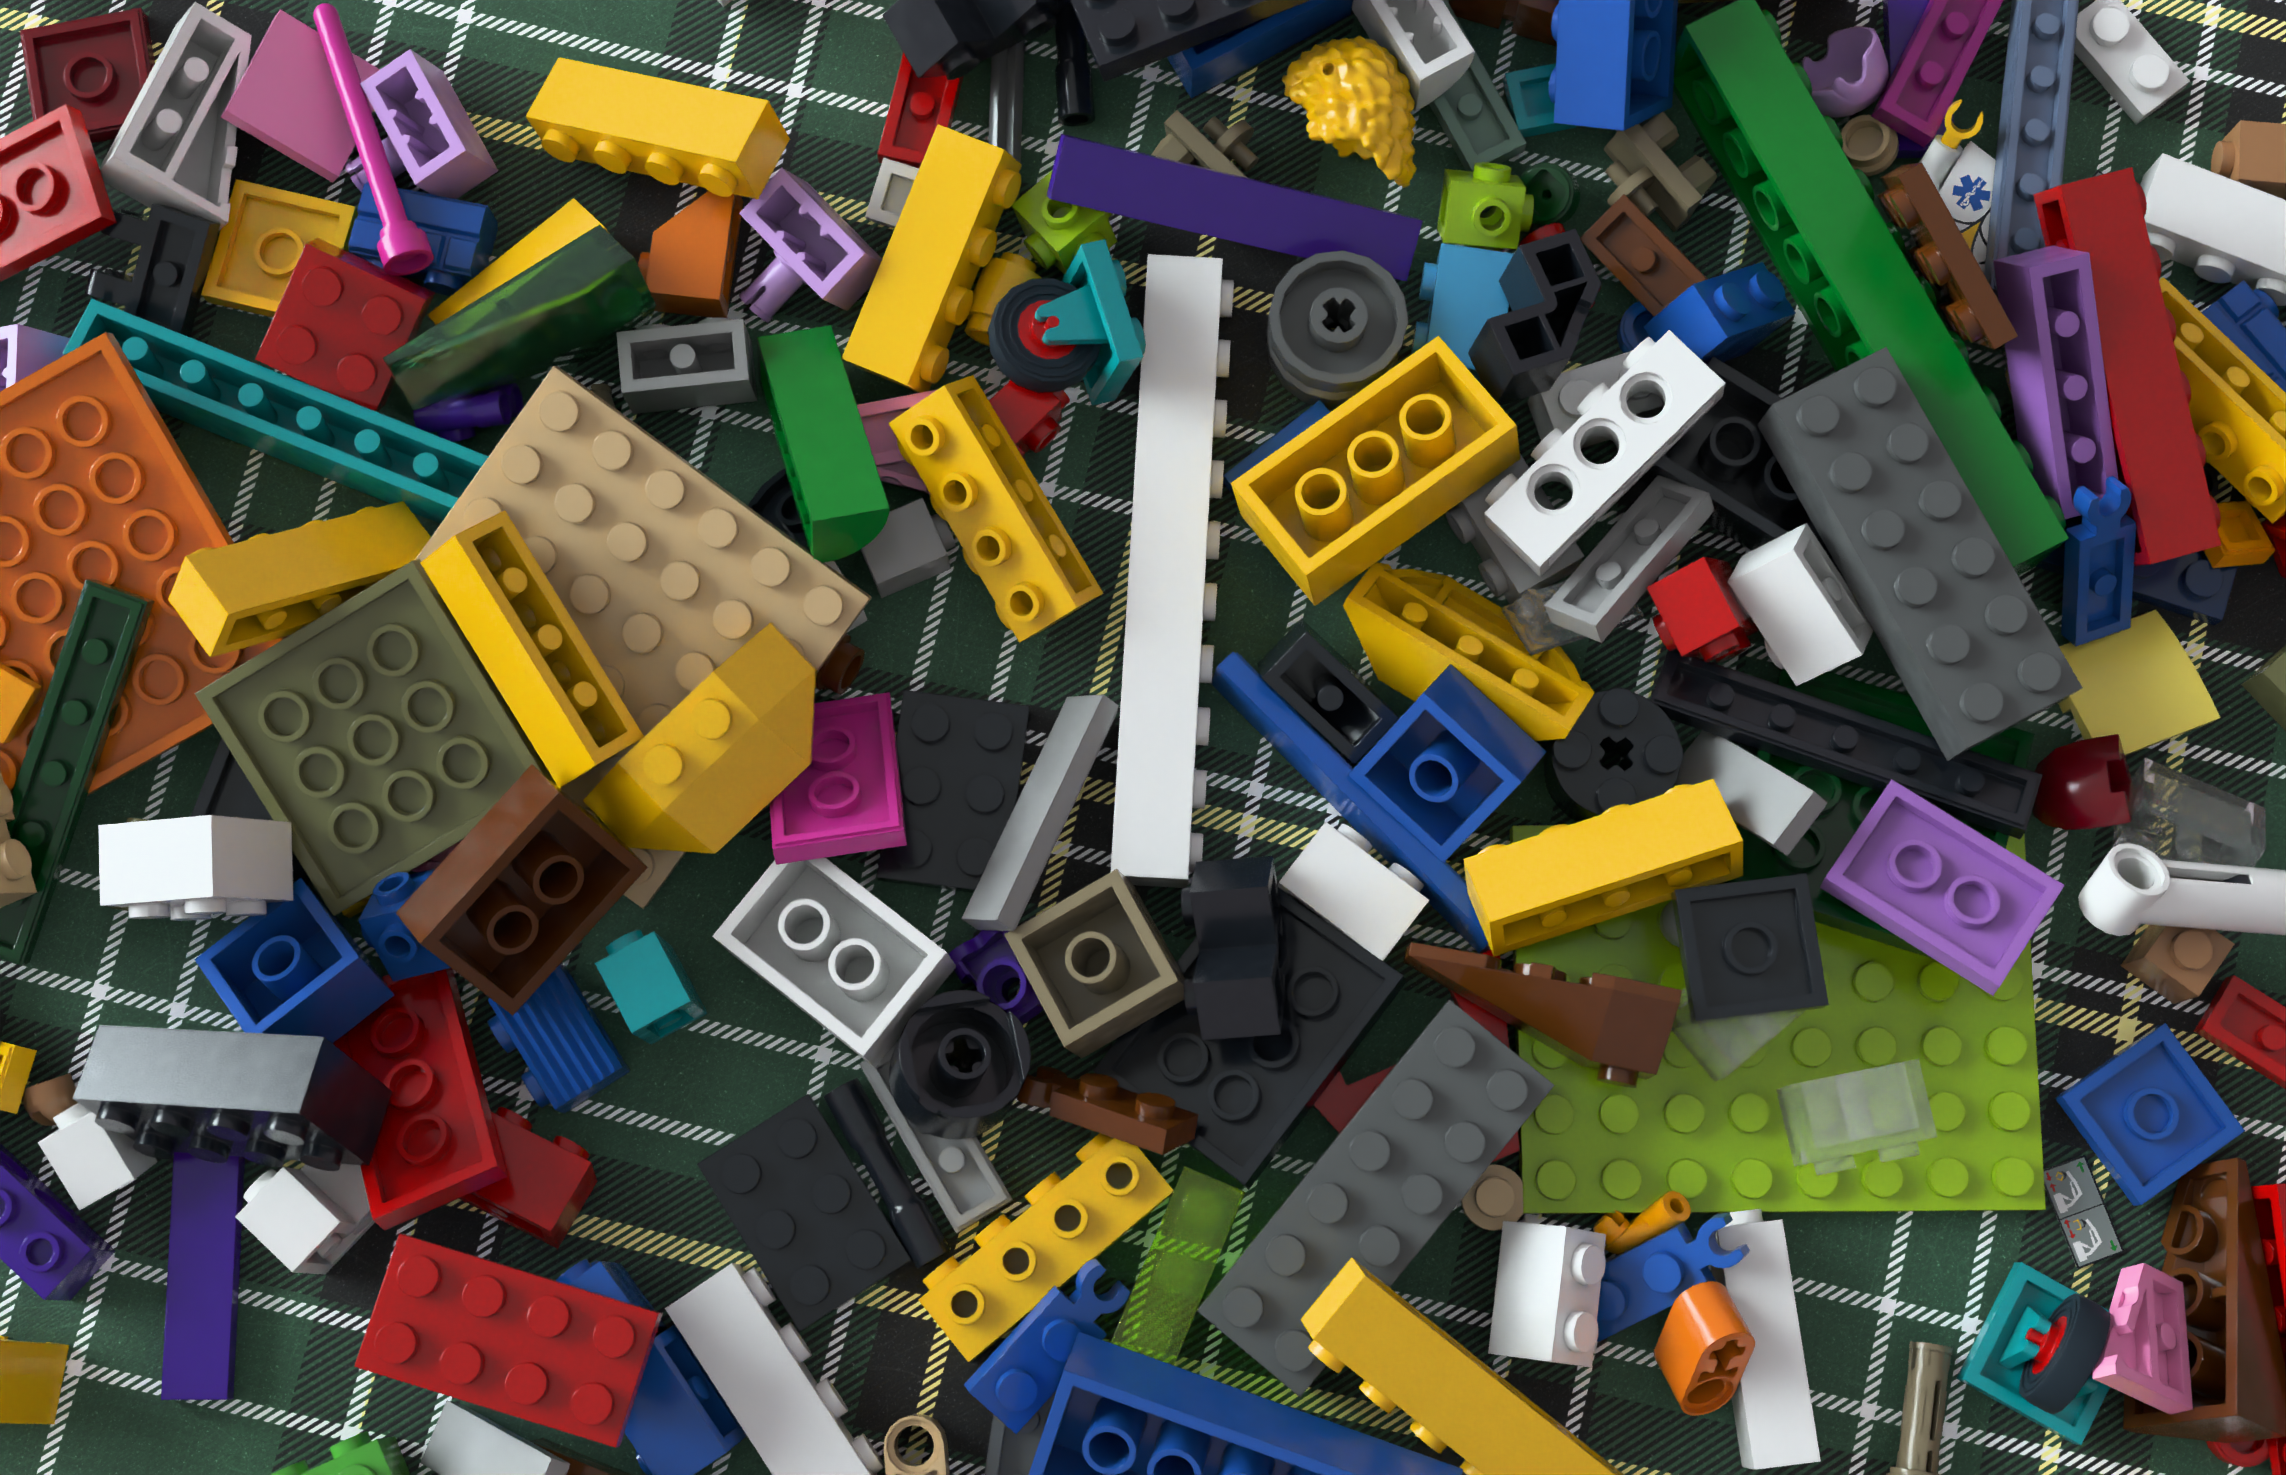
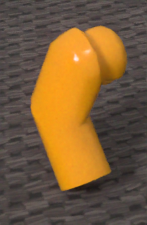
(1657, 1218)

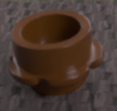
(840, 667)

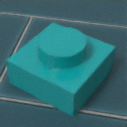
(1530, 102)

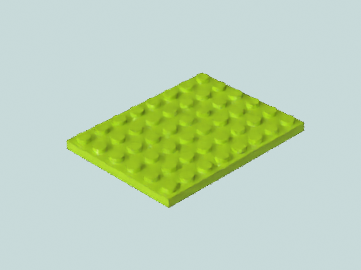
(1726, 1139)

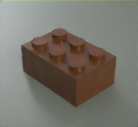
(521, 890)

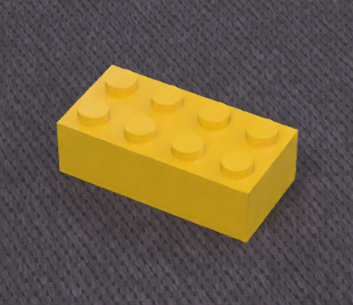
(1377, 470)

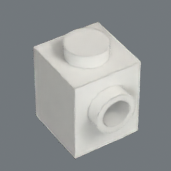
(91, 1157)

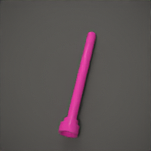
(402, 245)

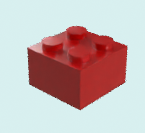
(341, 323)

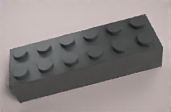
(1917, 553)
(1377, 1187)

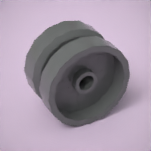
(1343, 294)

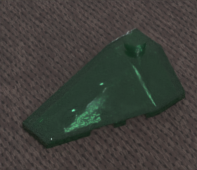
(537, 320)

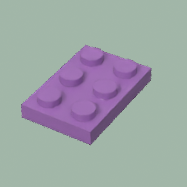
(1942, 887)

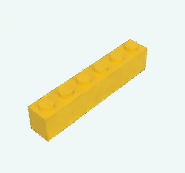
(1439, 1383)

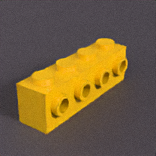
(658, 128)
(934, 260)
(2232, 407)
(994, 508)
(290, 577)
(531, 648)
(1603, 866)
(1044, 1245)

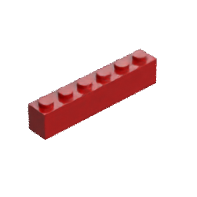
(2146, 390)

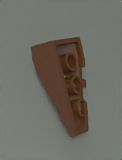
(1596, 1022)
(2228, 1310)

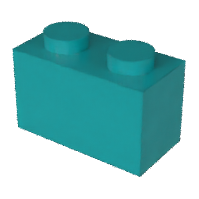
(649, 985)

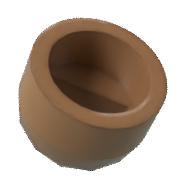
(49, 1099)

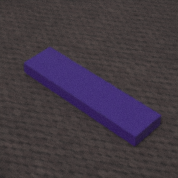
(202, 1279)

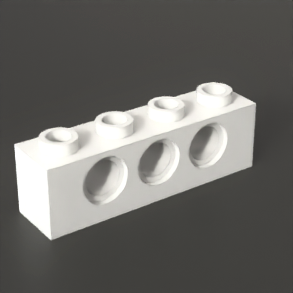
(1659, 367)

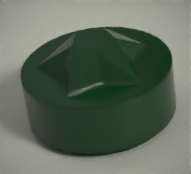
(1554, 193)

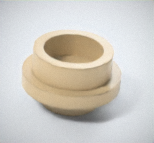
(1869, 144)
(1494, 1198)

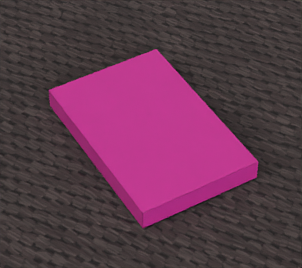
(849, 791)

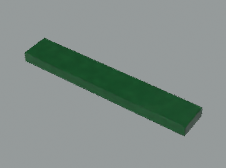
(69, 747)

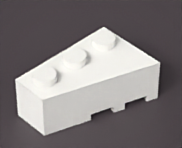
(174, 138)

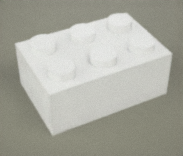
(836, 953)

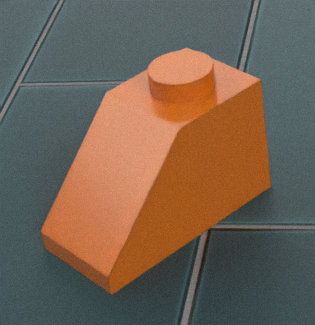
(695, 257)

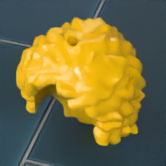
(1357, 103)

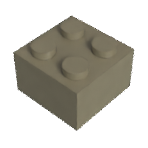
(1098, 964)

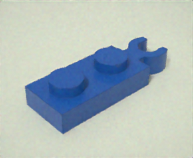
(2099, 565)
(1658, 1271)
(1033, 1356)

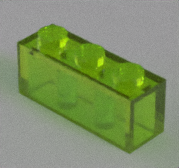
(1178, 1266)

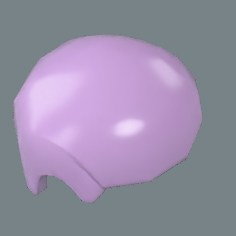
(1850, 73)

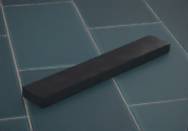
(1844, 742)

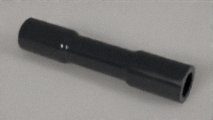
(1072, 71)
(868, 1138)

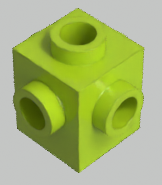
(1469, 193)
(1057, 227)

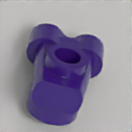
(457, 417)
(993, 969)

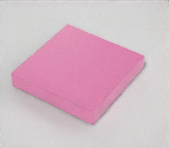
(293, 99)

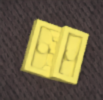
(2137, 686)

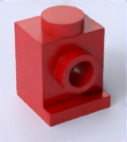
(1029, 415)

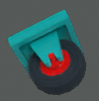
(1070, 329)
(2041, 1353)

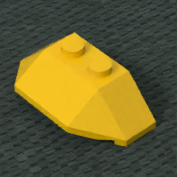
(1425, 621)
(716, 753)

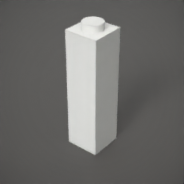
(1773, 1395)

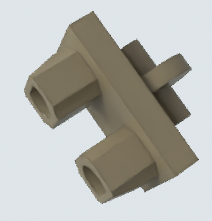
(1190, 146)
(1651, 178)

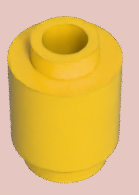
(993, 284)

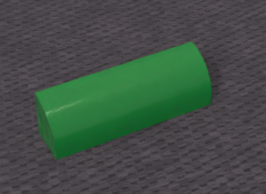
(822, 441)

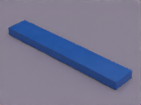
(1329, 776)

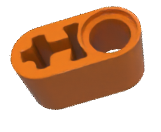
(1704, 1348)

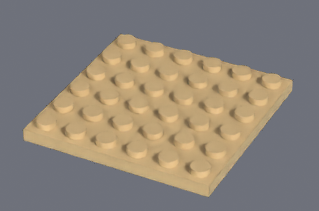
(647, 561)

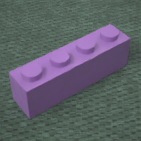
(2057, 371)

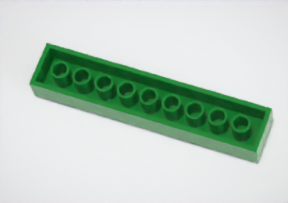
(1845, 260)

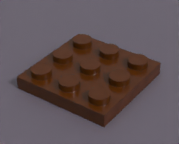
(1944, 257)

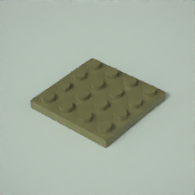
(372, 735)

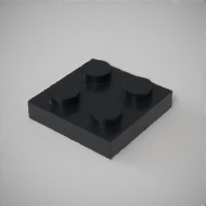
(1749, 949)

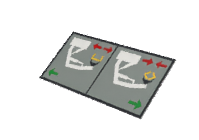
(2081, 1212)

